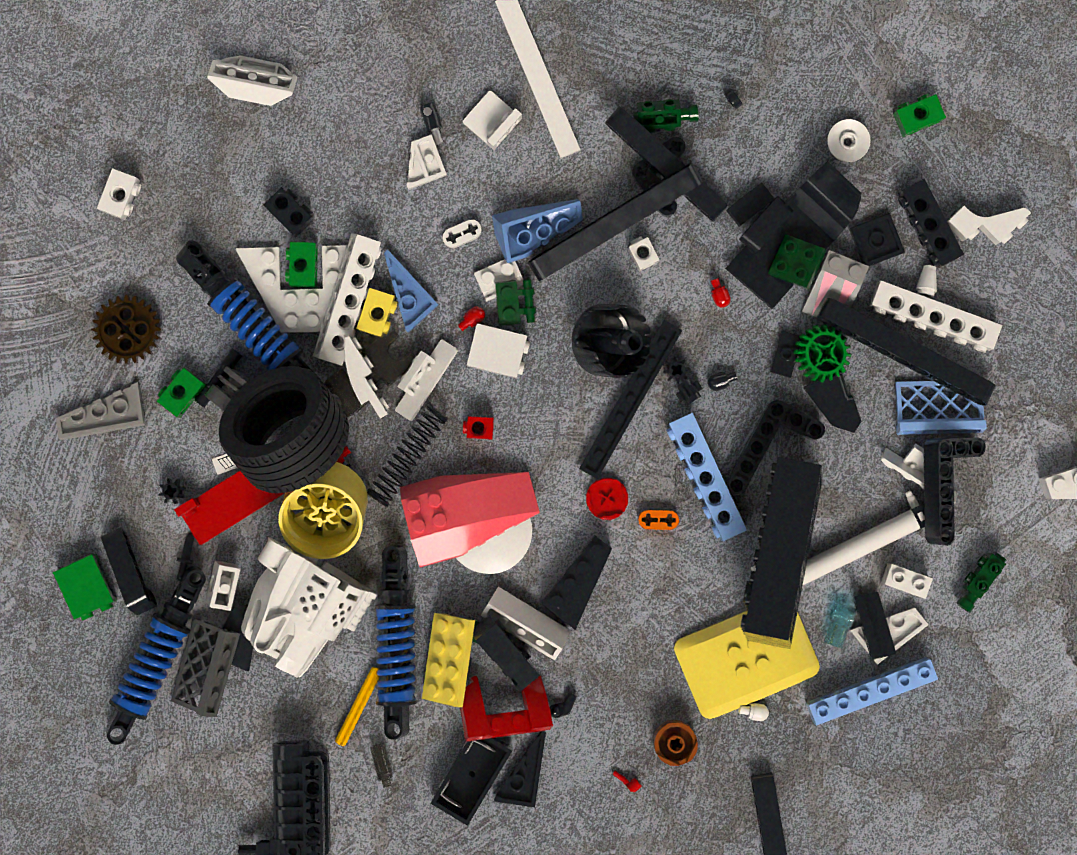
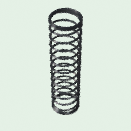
(377, 496)

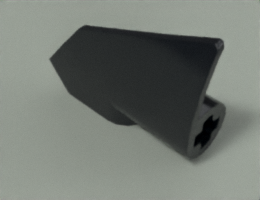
(835, 403)
(244, 649)

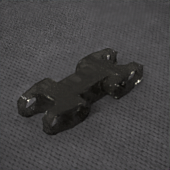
(384, 368)

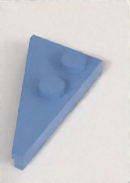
(411, 296)

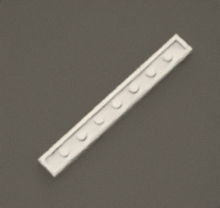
(538, 77)

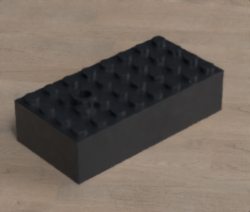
(784, 545)

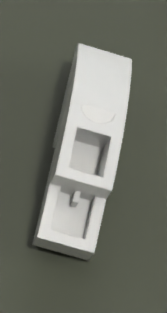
(357, 370)

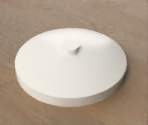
(500, 551)

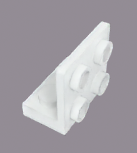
(492, 120)

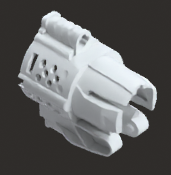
(283, 611)

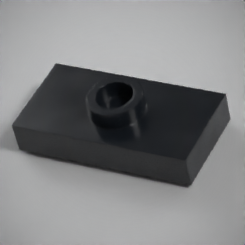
(784, 358)

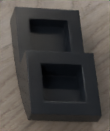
(750, 204)

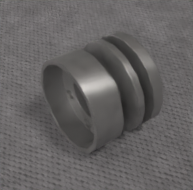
(222, 396)

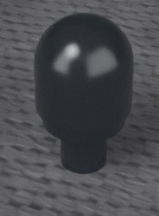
(721, 380)

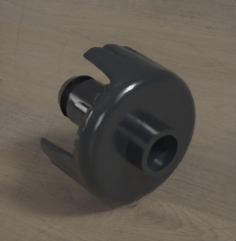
(611, 340)

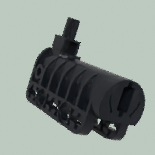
(295, 802)

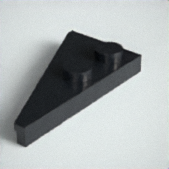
(523, 782)

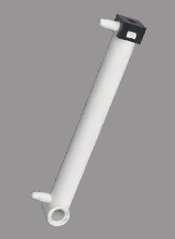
(866, 542)

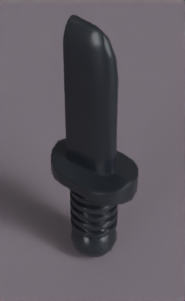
(185, 557)

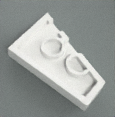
(901, 626)

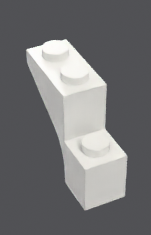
(996, 228)

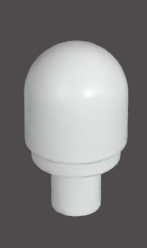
(755, 711)

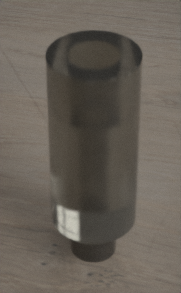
(381, 764)

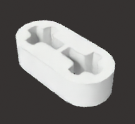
(460, 228)

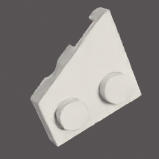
(424, 163)

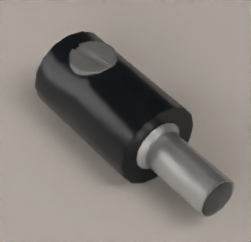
(432, 121)

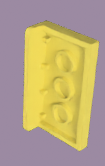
(448, 659)

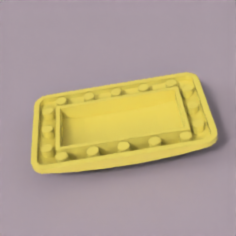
(734, 672)

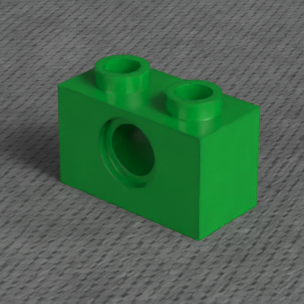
(931, 111)
(307, 277)
(192, 386)

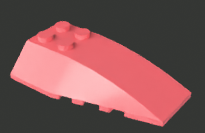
(464, 511)

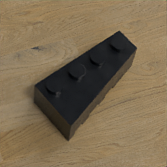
(575, 587)

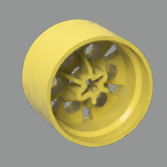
(337, 538)

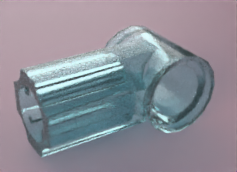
(840, 620)

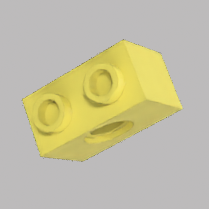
(374, 300)

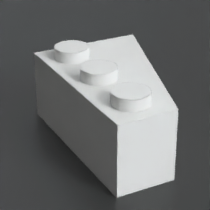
(1060, 484)

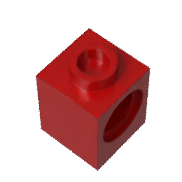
(488, 427)

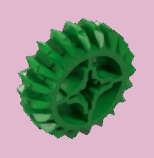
(828, 347)

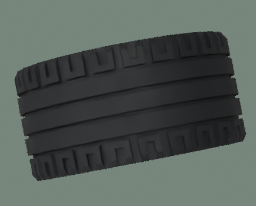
(301, 453)

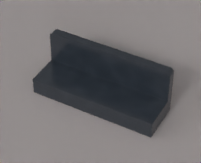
(874, 625)

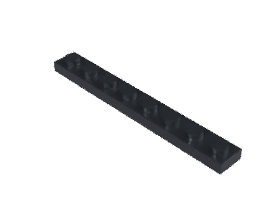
(630, 400)

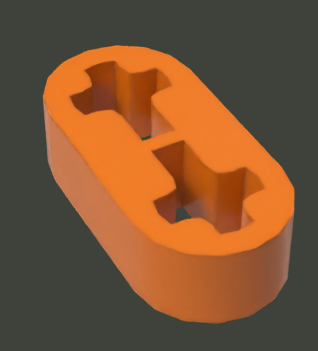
(658, 514)

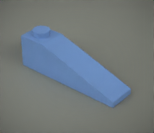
(529, 227)

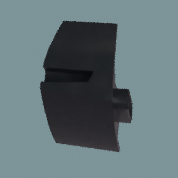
(812, 214)

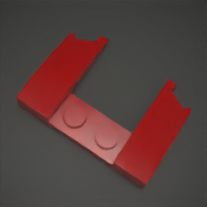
(481, 726)

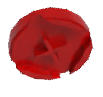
(607, 498)

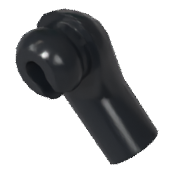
(564, 708)

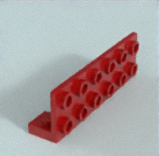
(223, 507)

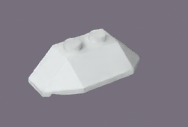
(252, 79)

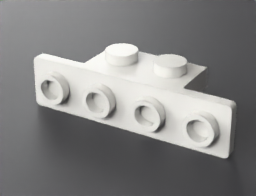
(423, 377)
(910, 467)

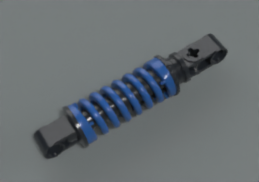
(236, 308)
(396, 618)
(155, 657)

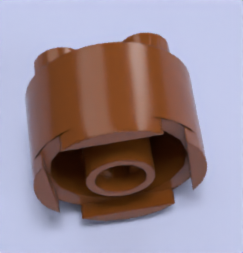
(678, 754)

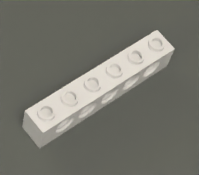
(343, 287)
(987, 329)

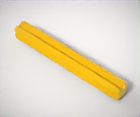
(358, 707)

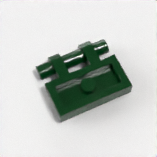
(508, 302)

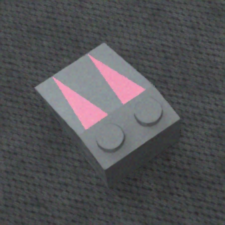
(836, 279)

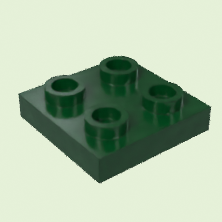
(797, 262)

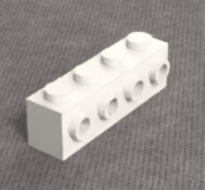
(525, 621)

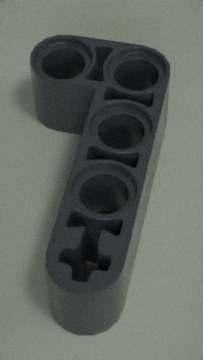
(127, 572)

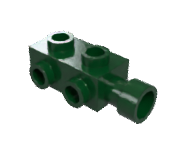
(664, 114)
(982, 575)

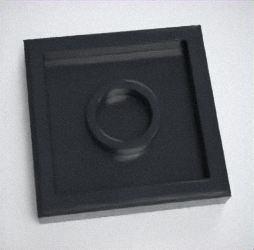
(877, 240)

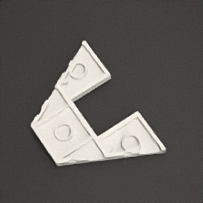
(297, 308)

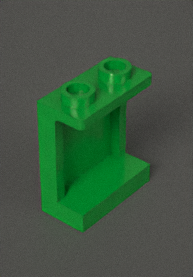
(84, 587)

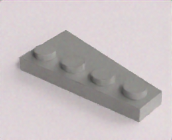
(112, 413)

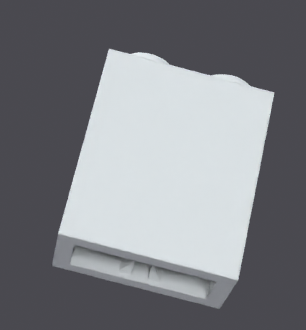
(498, 351)

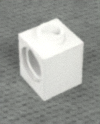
(643, 263)

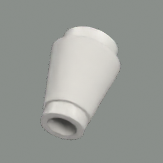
(927, 282)

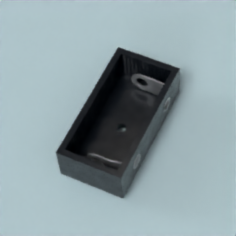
(462, 794)

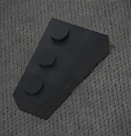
(505, 652)

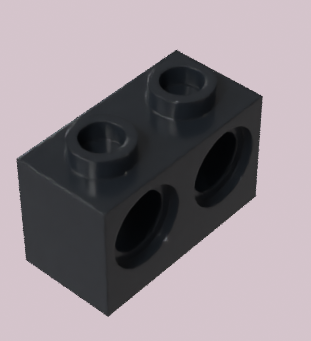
(286, 214)

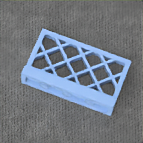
(935, 426)

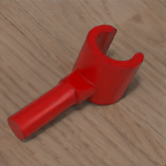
(633, 785)

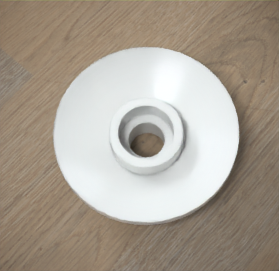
(850, 130)

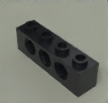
(921, 192)

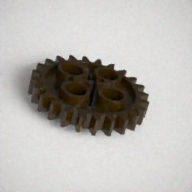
(113, 343)

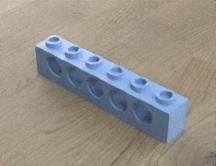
(734, 524)
(871, 690)

